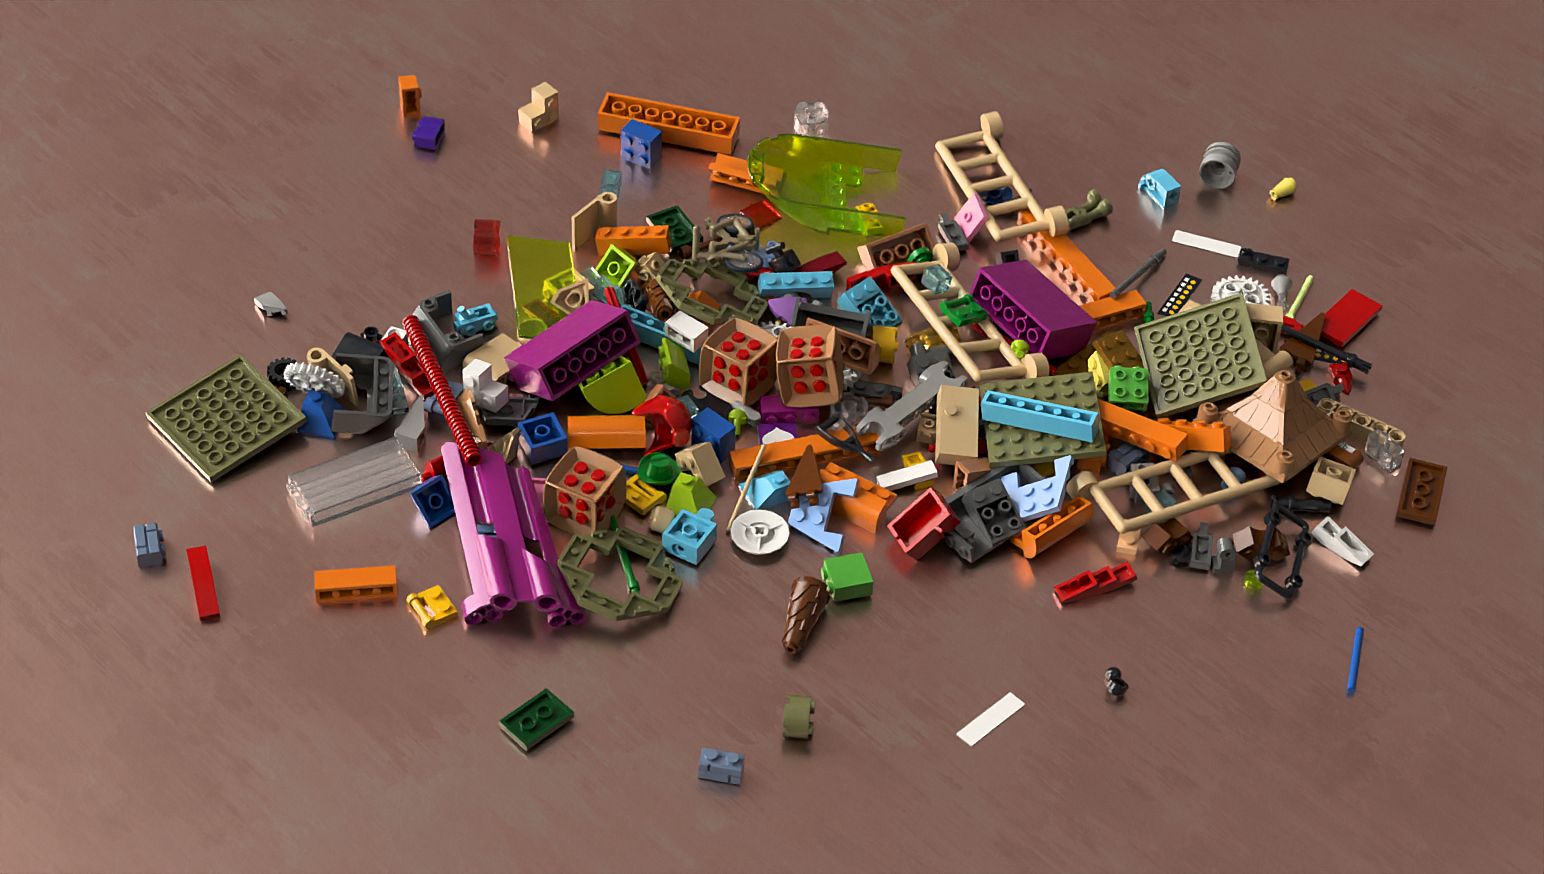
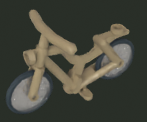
(735, 259)

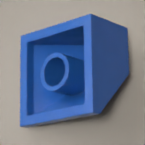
(319, 409)
(433, 500)

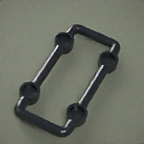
(1264, 560)

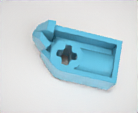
(1161, 187)

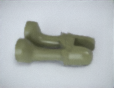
(1098, 208)

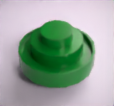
(921, 255)

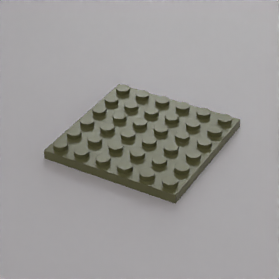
(1200, 355)
(226, 417)
(1022, 446)

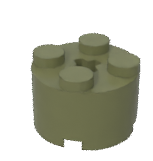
(797, 716)

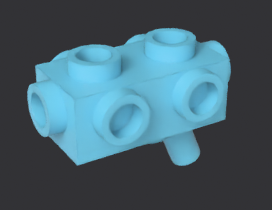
(475, 319)

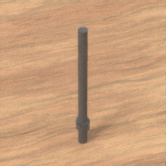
(1154, 259)

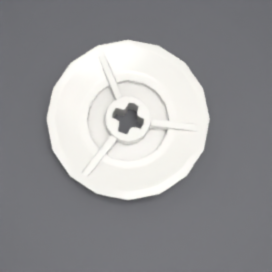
(759, 532)

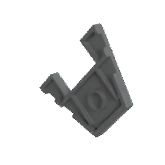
(513, 411)

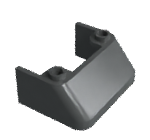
(846, 320)
(448, 348)
(372, 374)

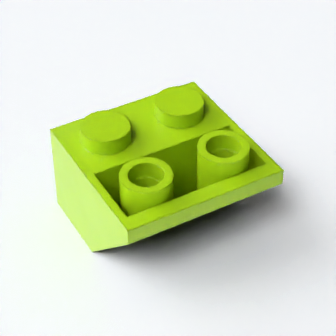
(674, 365)

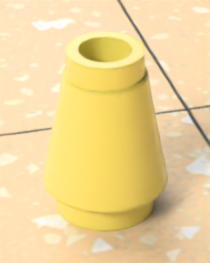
(1284, 188)

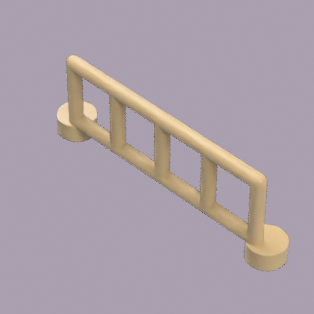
(1053, 219)
(948, 257)
(1089, 488)

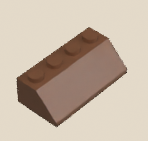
(896, 247)
(857, 351)

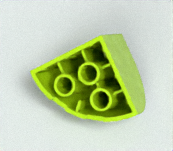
(614, 388)

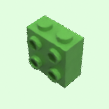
(1128, 388)
(847, 577)

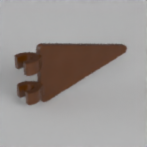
(1304, 352)
(805, 480)

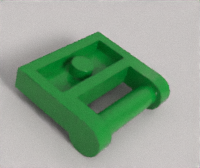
(965, 315)

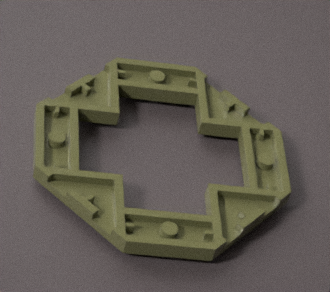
(679, 293)
(636, 604)

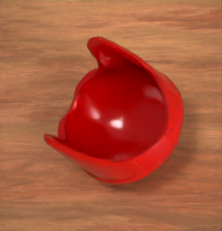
(670, 420)

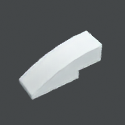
(1342, 542)

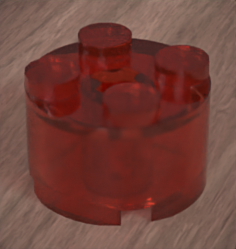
(486, 237)

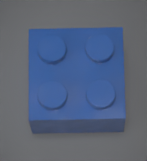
(641, 143)
(713, 428)
(542, 438)

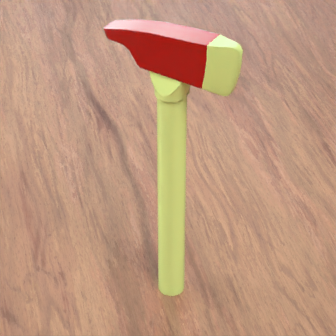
(1288, 320)

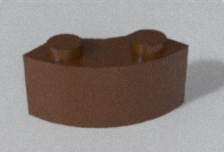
(1167, 535)
(1249, 543)

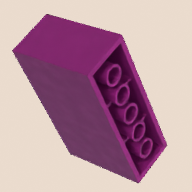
(1032, 309)
(572, 350)

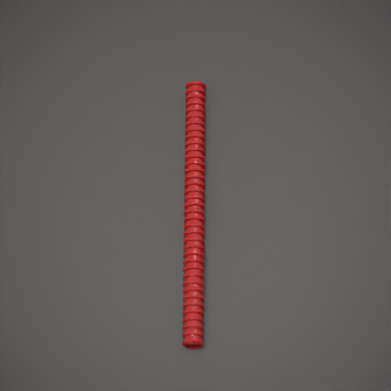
(442, 391)

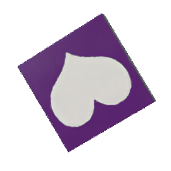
(776, 432)

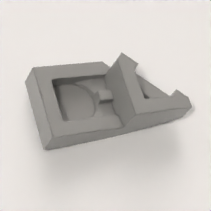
(271, 304)

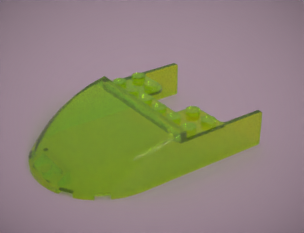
(810, 179)

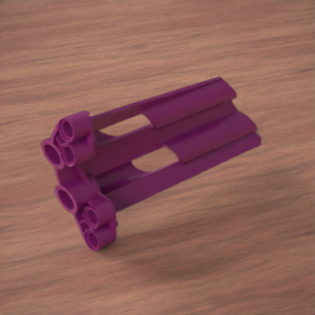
(501, 566)

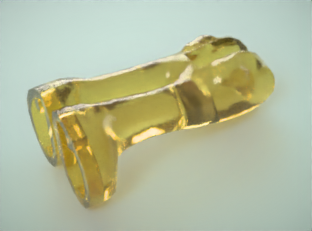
(929, 337)

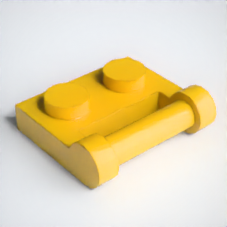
(639, 499)
(436, 602)

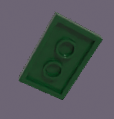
(679, 225)
(536, 719)

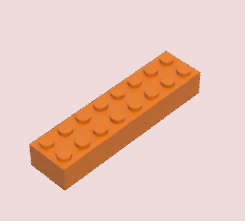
(678, 123)

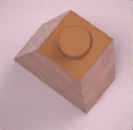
(969, 470)

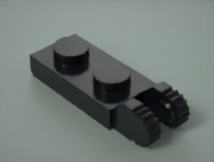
(1263, 261)

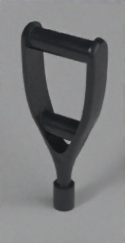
(846, 444)

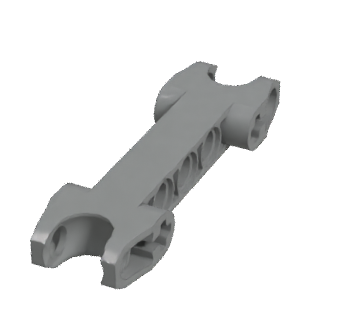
(891, 422)

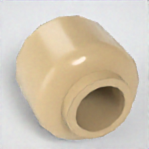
(660, 518)

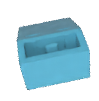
(869, 297)

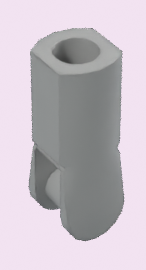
(753, 416)

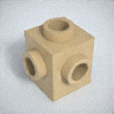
(649, 266)

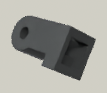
(1225, 558)

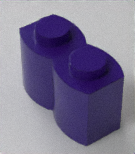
(428, 132)

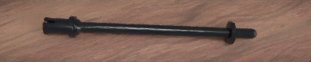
(1351, 360)

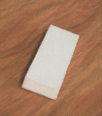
(907, 476)

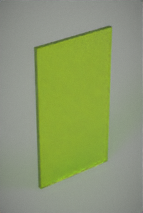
(537, 273)

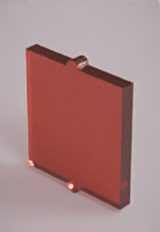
(761, 214)

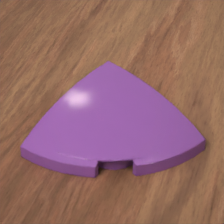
(784, 308)

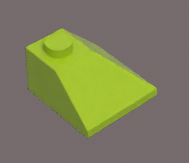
(616, 265)
(690, 494)

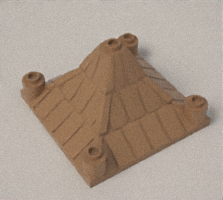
(1278, 426)

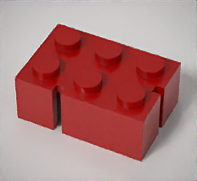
(923, 523)

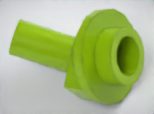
(1020, 348)
(738, 418)

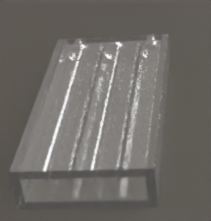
(353, 481)

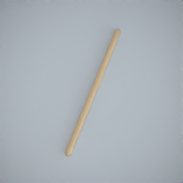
(746, 487)

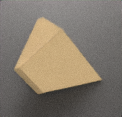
(572, 297)
(507, 445)

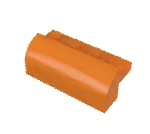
(732, 172)
(606, 431)
(868, 506)
(1054, 527)

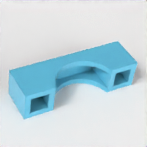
(814, 283)

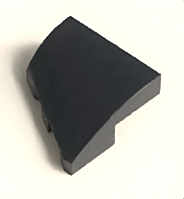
(633, 295)

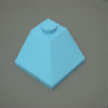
(767, 490)

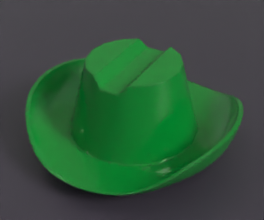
(658, 469)

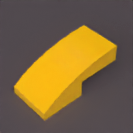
(914, 459)

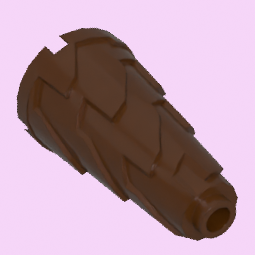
(657, 300)
(805, 605)

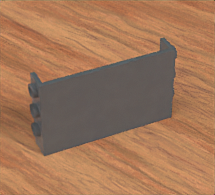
(1027, 476)

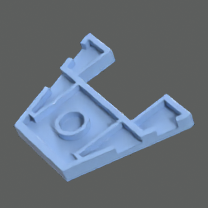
(1042, 496)
(814, 519)

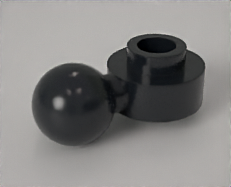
(1115, 683)

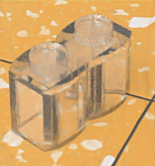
(1384, 451)

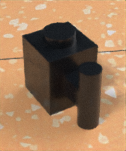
(783, 261)

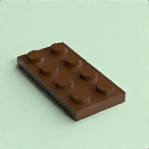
(1422, 491)

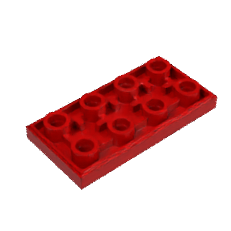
(1349, 317)

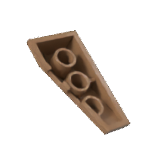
(472, 419)

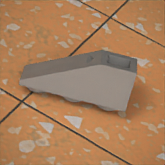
(412, 430)

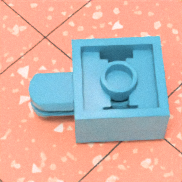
(690, 535)

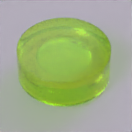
(1251, 581)

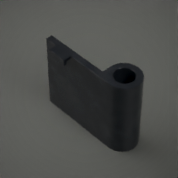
(358, 345)

